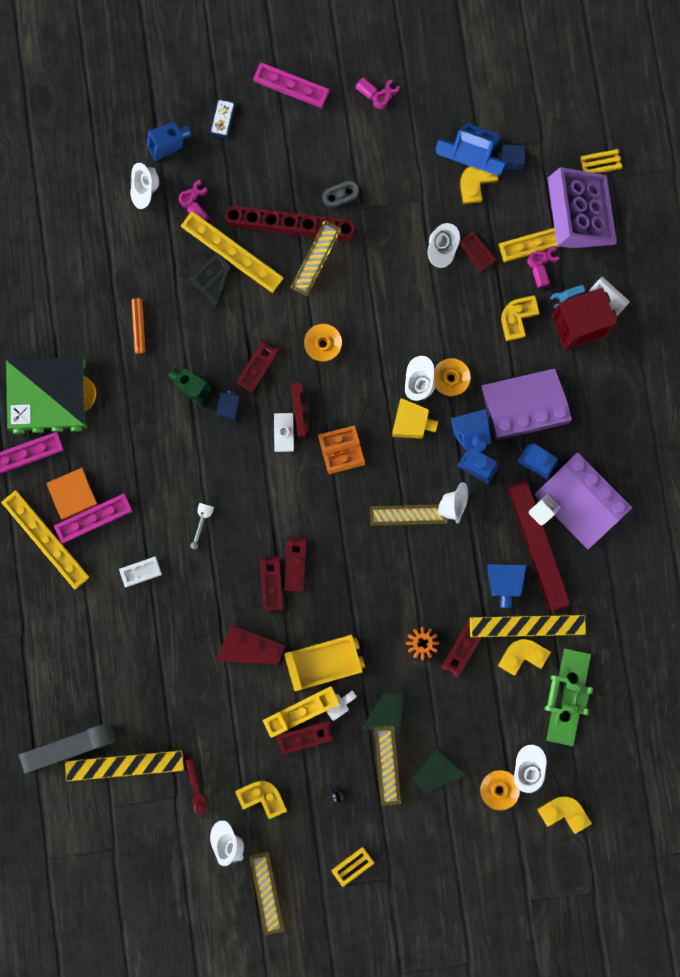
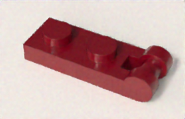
(257, 367)
(300, 409)
(295, 565)
(271, 584)
(460, 651)
(304, 738)

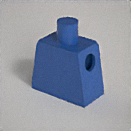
(166, 140)
(472, 430)
(538, 461)
(478, 465)
(506, 582)

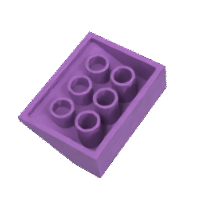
(581, 209)
(526, 404)
(585, 500)

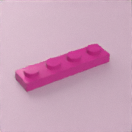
(291, 85)
(30, 452)
(93, 518)

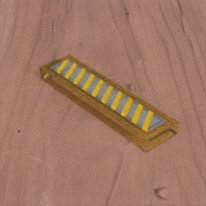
(315, 258)
(405, 515)
(387, 765)
(266, 893)

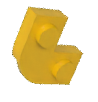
(471, 182)
(513, 314)
(521, 651)
(262, 792)
(564, 808)

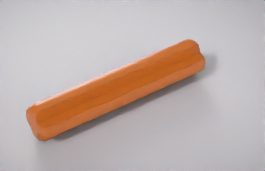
(138, 326)

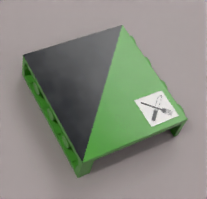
(45, 395)

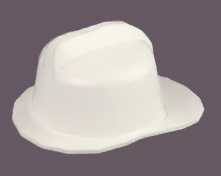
(144, 183)
(443, 245)
(419, 378)
(454, 503)
(530, 769)
(226, 844)

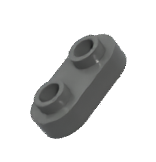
(340, 195)

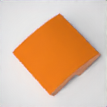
(341, 449)
(72, 494)

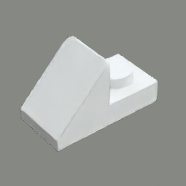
(544, 510)

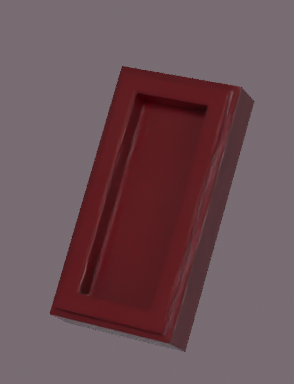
(477, 251)

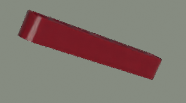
(281, 218)
(538, 547)

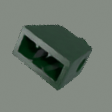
(192, 386)

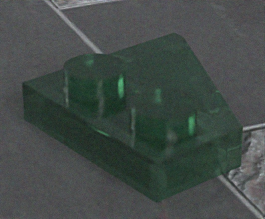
(386, 712)
(436, 772)

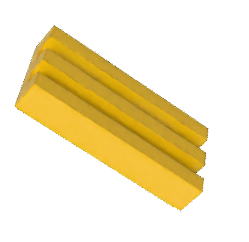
(616, 159)
(358, 872)

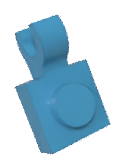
(568, 294)

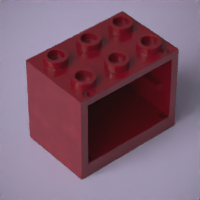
(584, 318)

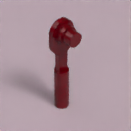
(198, 800)

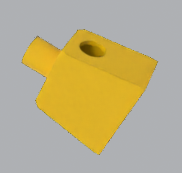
(412, 421)

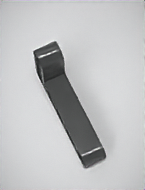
(67, 748)

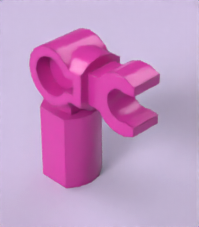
(371, 92)
(188, 197)
(536, 260)

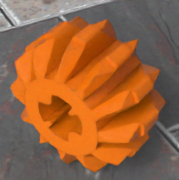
(423, 636)

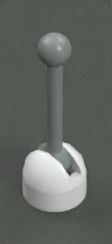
(204, 512)

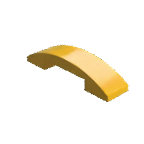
(301, 711)

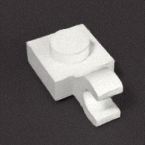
(340, 709)

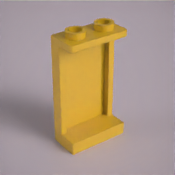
(324, 662)

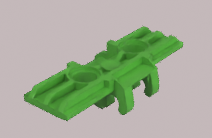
(573, 699)

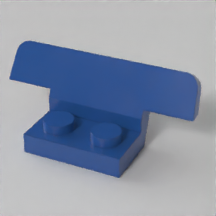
(473, 149)

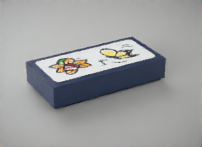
(222, 118)

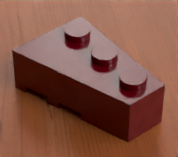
(248, 647)

